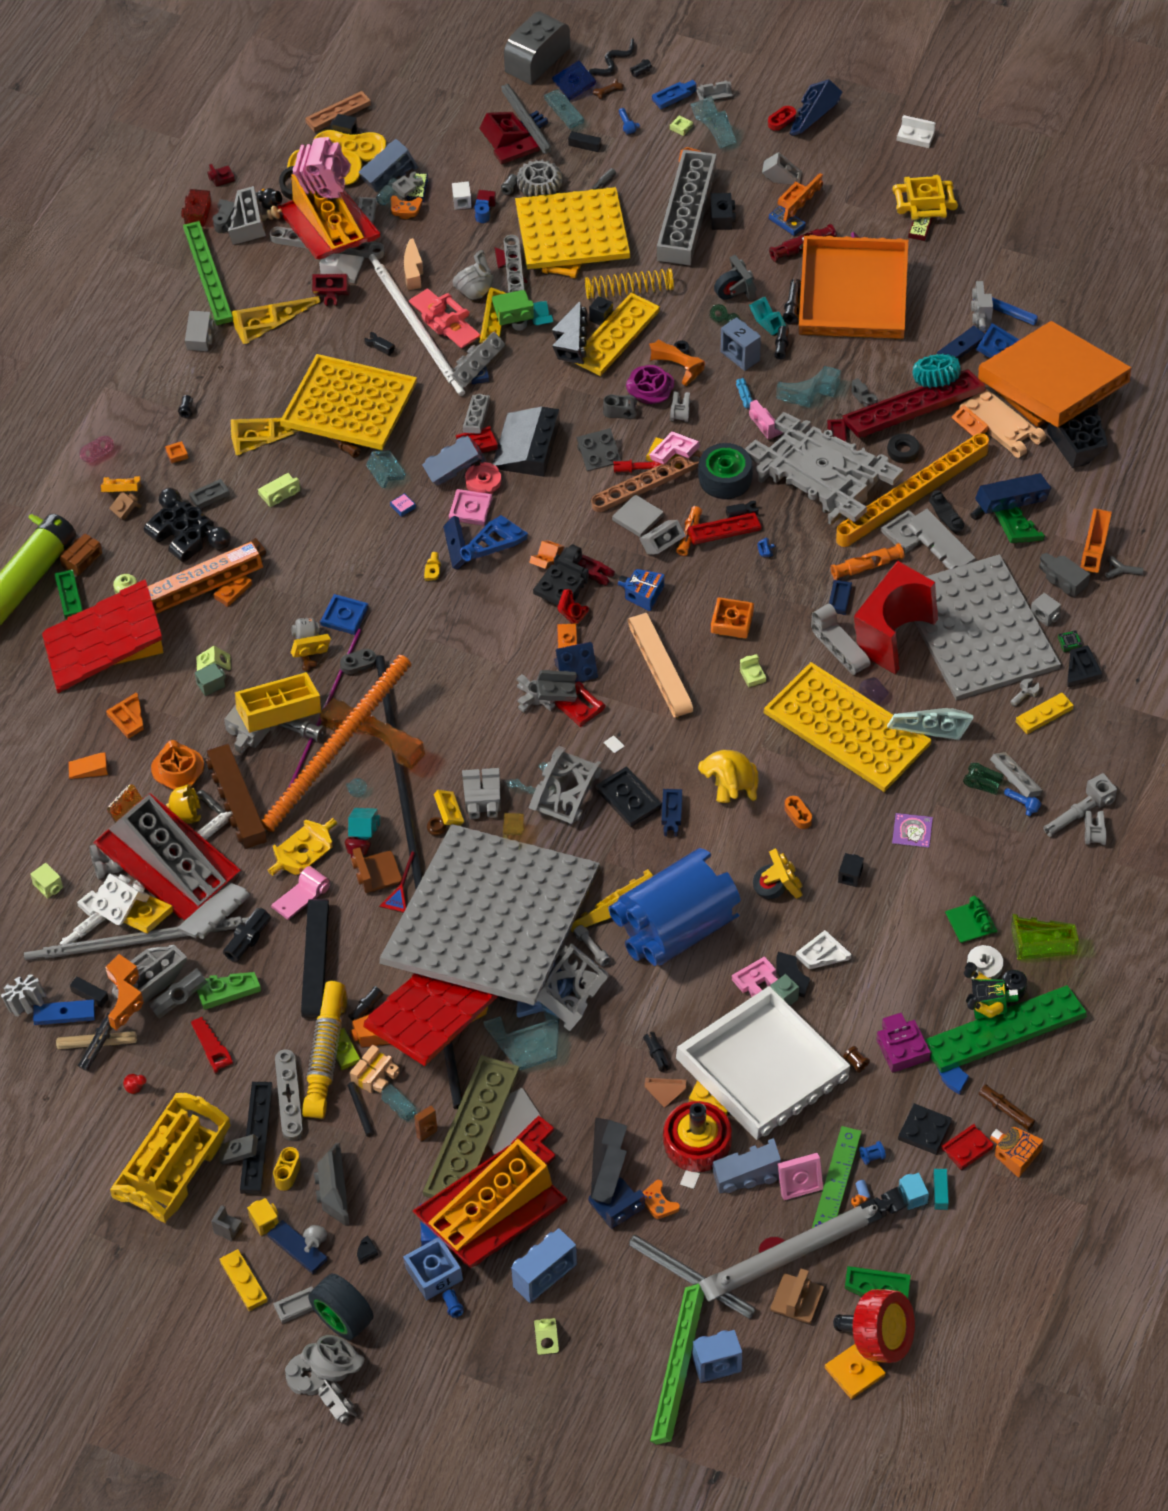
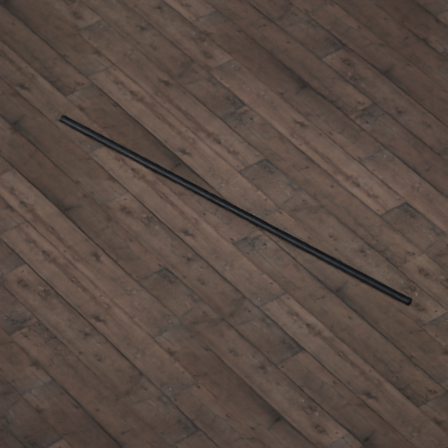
(416, 865)

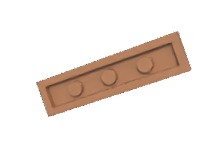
(346, 107)

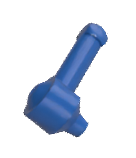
(629, 126)
(1031, 804)

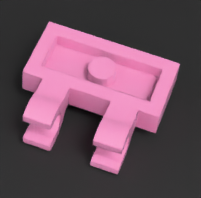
(753, 975)

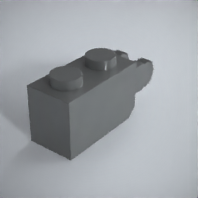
(1064, 574)

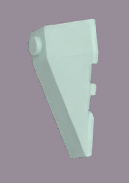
(936, 722)

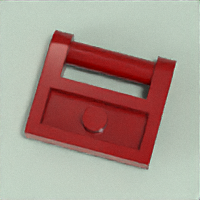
(578, 710)

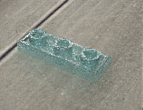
(564, 108)

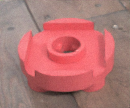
(487, 470)

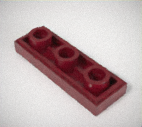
(516, 150)

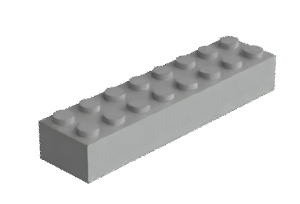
(686, 207)

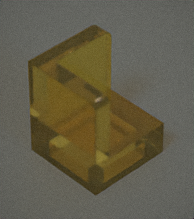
(513, 824)

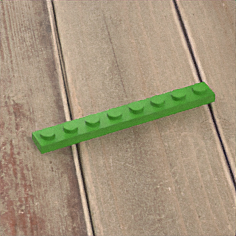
(207, 273)
(677, 1365)

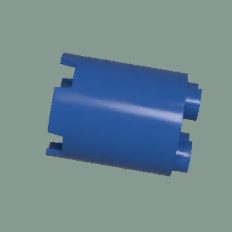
(675, 908)

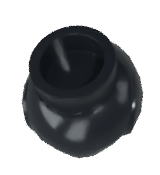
(269, 197)

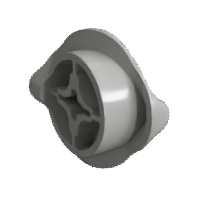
(332, 1358)

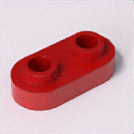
(781, 118)

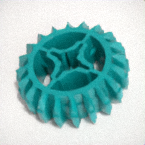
(936, 370)

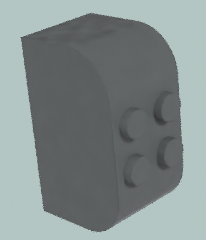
(535, 47)

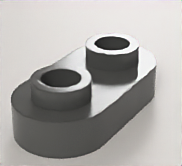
(358, 660)

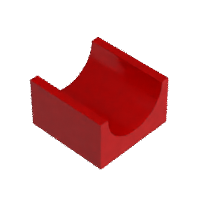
(898, 599)

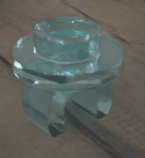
(357, 787)

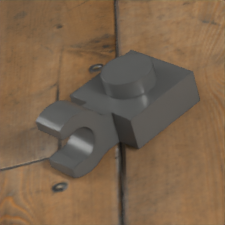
(860, 392)

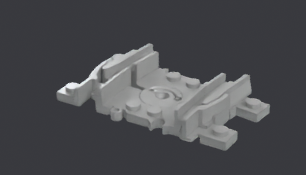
(799, 459)

